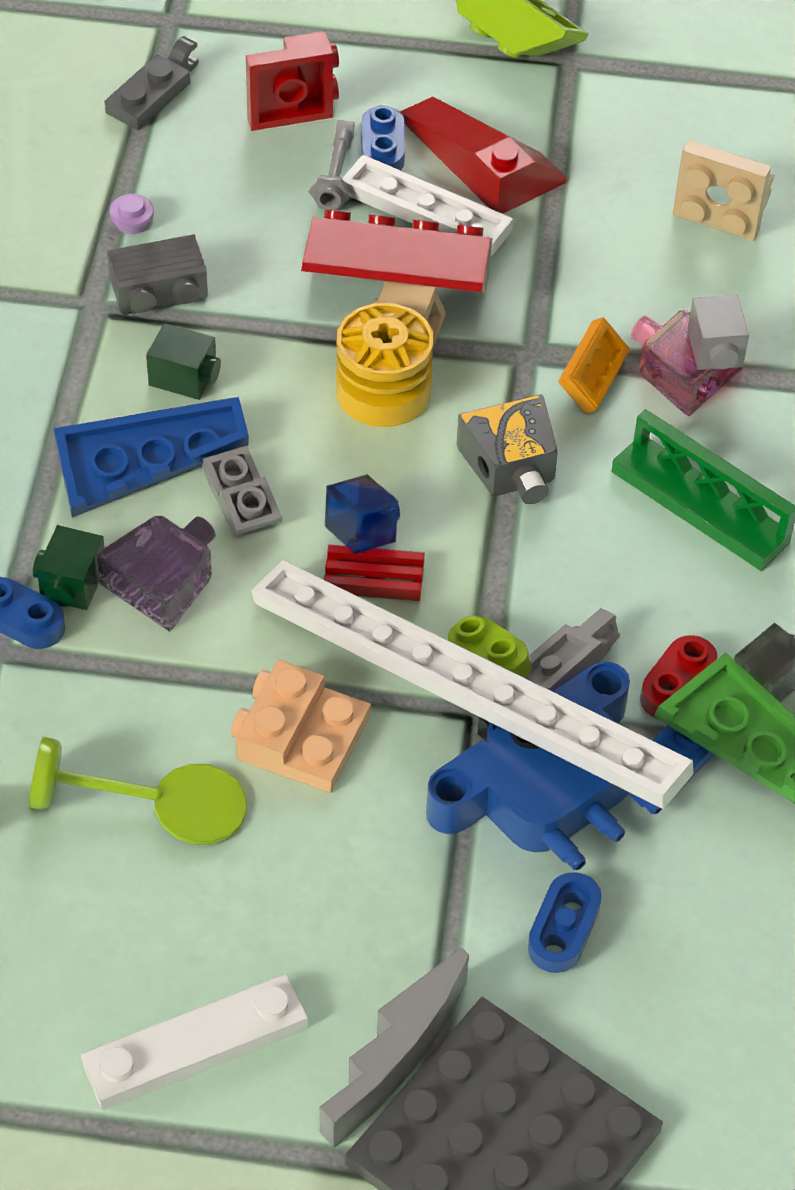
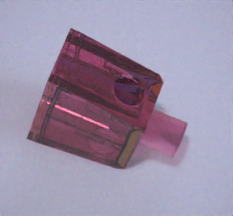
(671, 366)

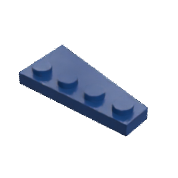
(138, 450)

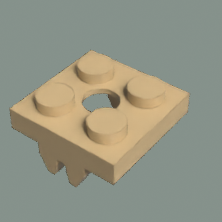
(742, 178)

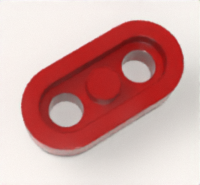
(676, 670)

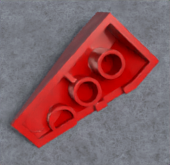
(485, 159)

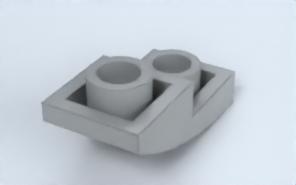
(241, 491)

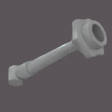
(331, 190)

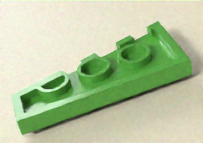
(737, 722)

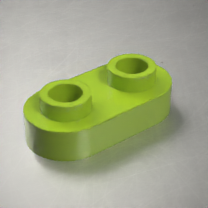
(492, 643)

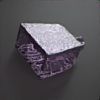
(159, 567)

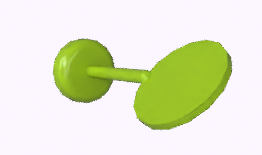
(191, 802)

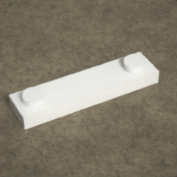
(420, 200)
(194, 1041)

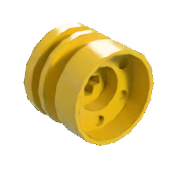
(384, 364)

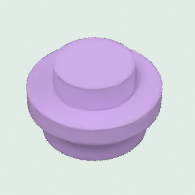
(131, 213)

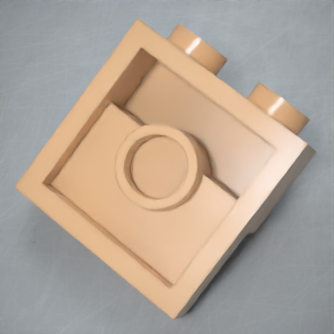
(299, 726)

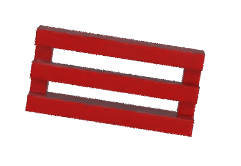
(376, 566)

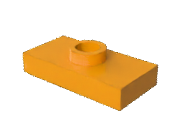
(594, 365)

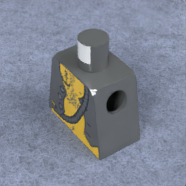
(510, 447)

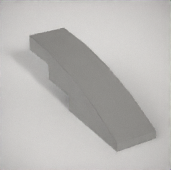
(404, 1035)

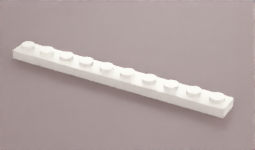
(476, 684)

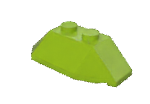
(521, 25)

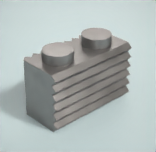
(157, 274)

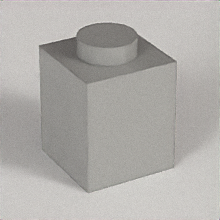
(718, 332)

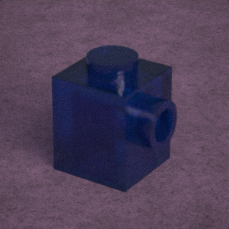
(361, 513)

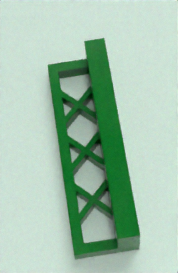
(704, 497)

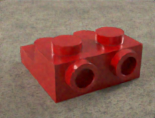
(292, 82)

